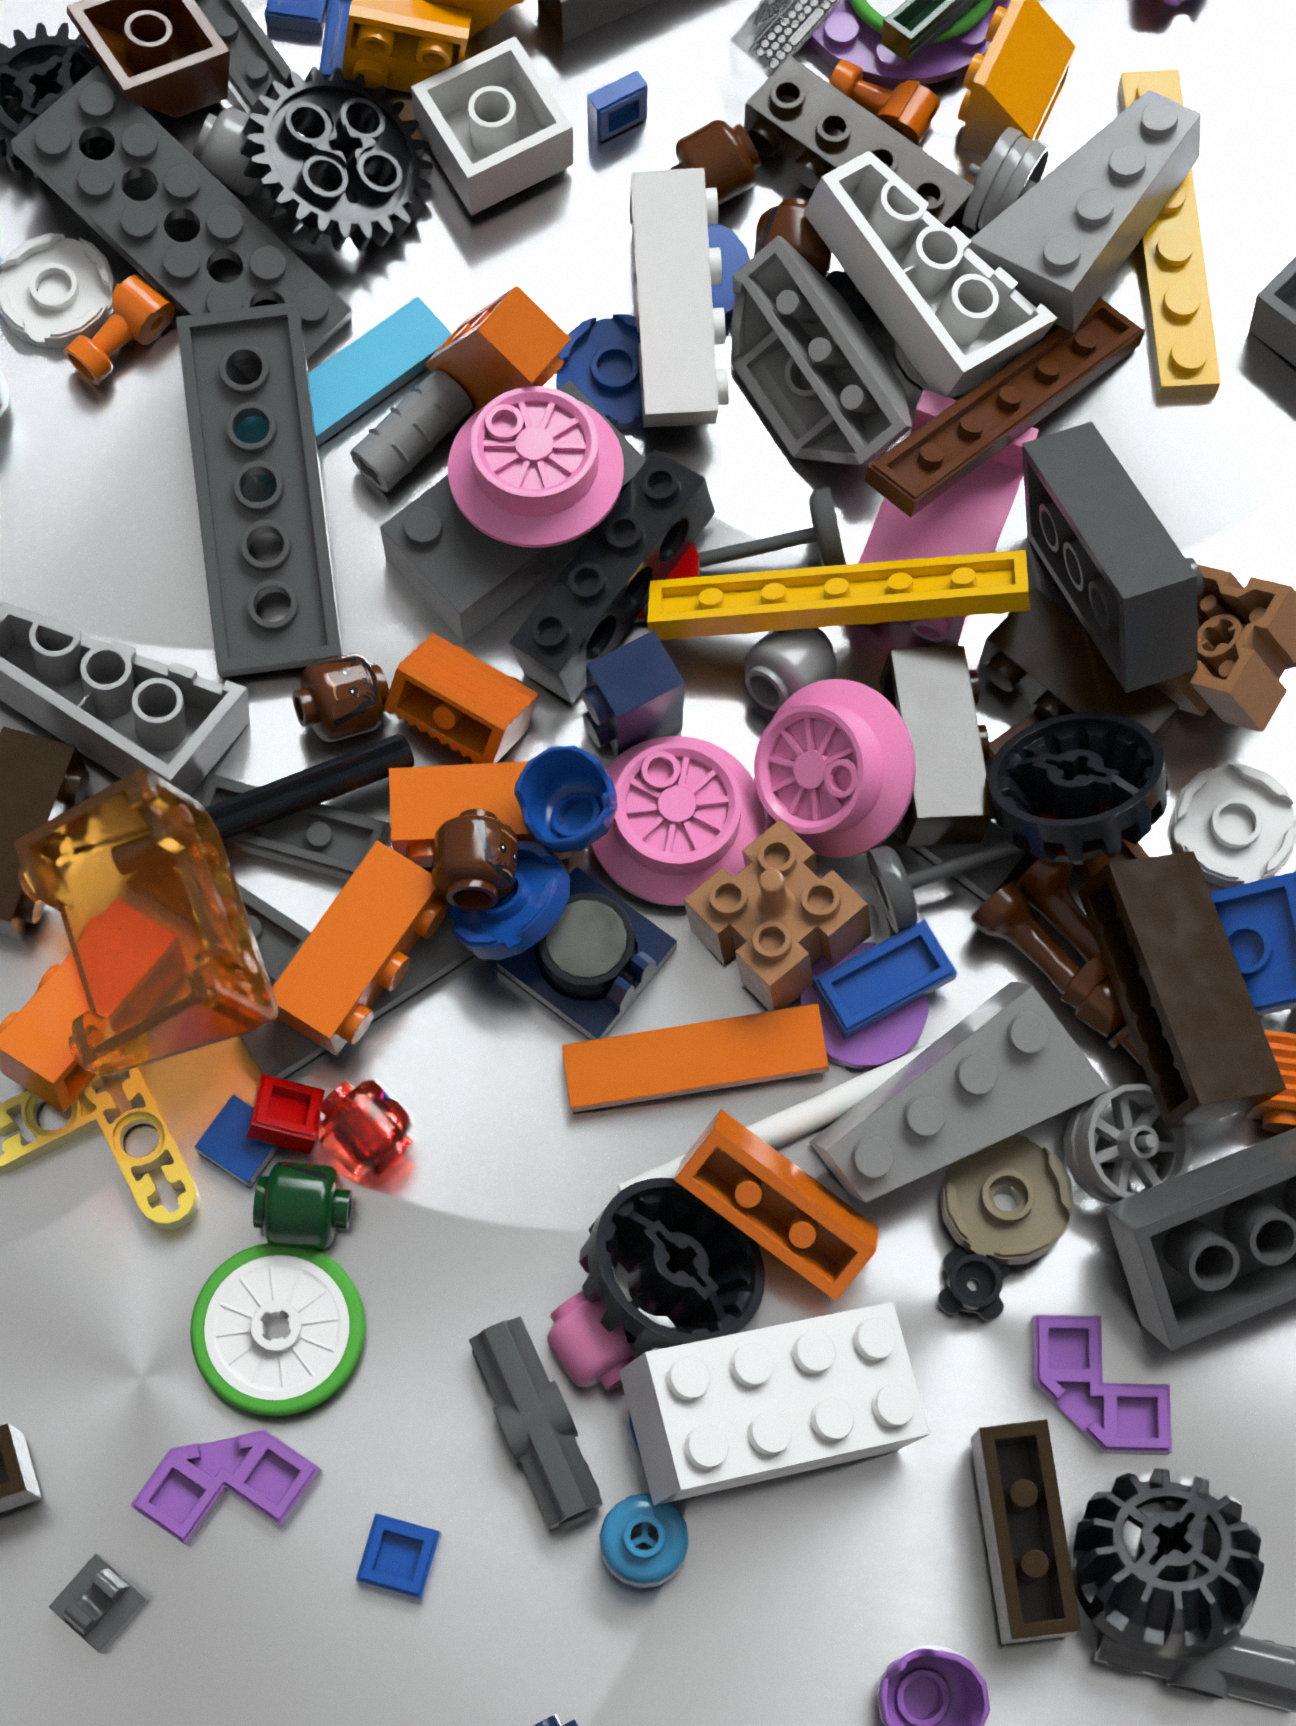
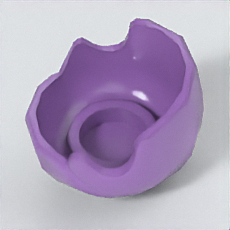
(932, 1689)

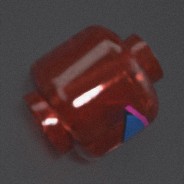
(365, 1127)

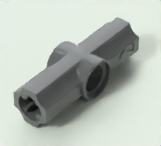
(535, 1422)
(1239, 1669)

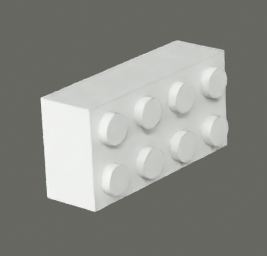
(773, 1402)

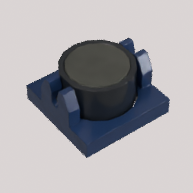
(591, 958)

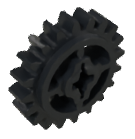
(37, 75)

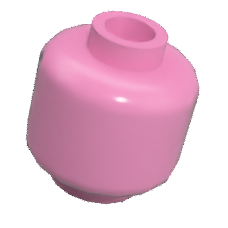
(586, 1347)

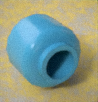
(639, 1566)

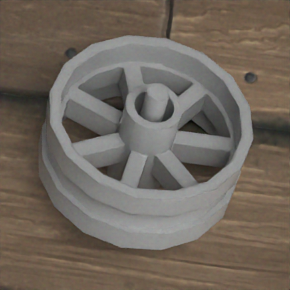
(1004, 176)
(1123, 1145)

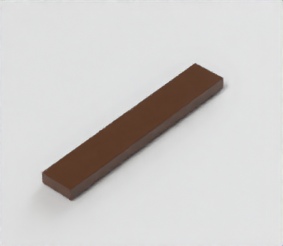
(1002, 408)

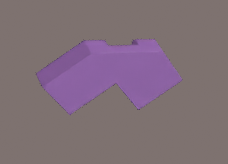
(1109, 1415)
(198, 1475)

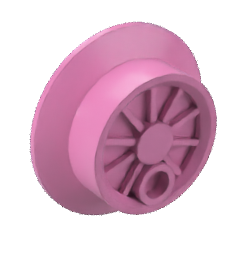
(535, 468)
(836, 767)
(678, 818)

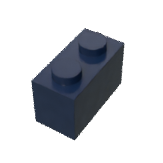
(633, 695)

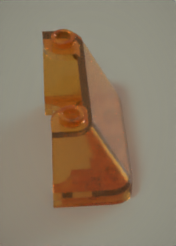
(148, 924)

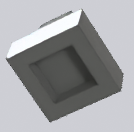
(99, 1603)

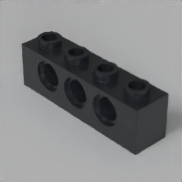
(612, 574)

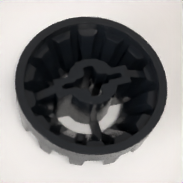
(1089, 772)
(679, 1265)
(1161, 1604)

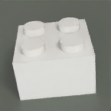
(493, 125)

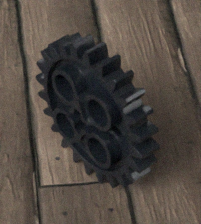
(336, 158)

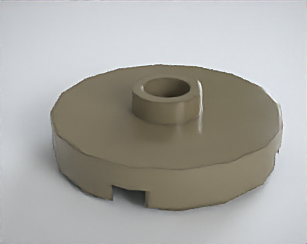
(1031, 1178)

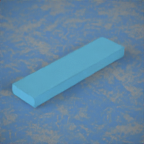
(364, 371)

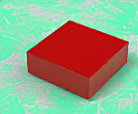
(285, 1114)

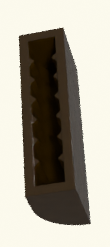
(1180, 988)

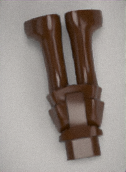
(1084, 988)

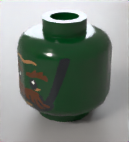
(301, 1205)

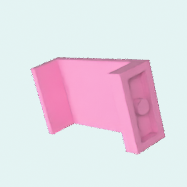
(956, 523)

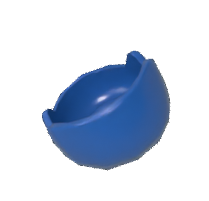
(566, 798)

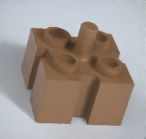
(1241, 650)
(778, 917)

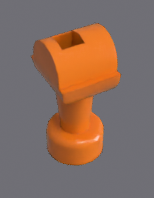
(905, 108)
(138, 314)

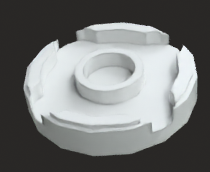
(55, 290)
(1235, 824)

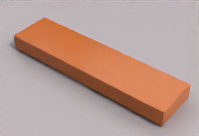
(695, 1058)

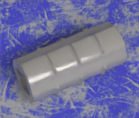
(411, 430)

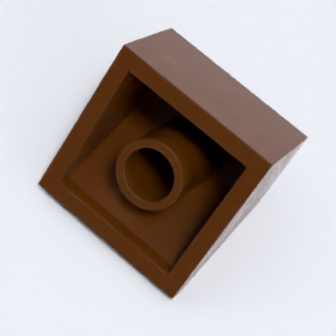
(156, 51)

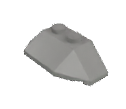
(812, 362)

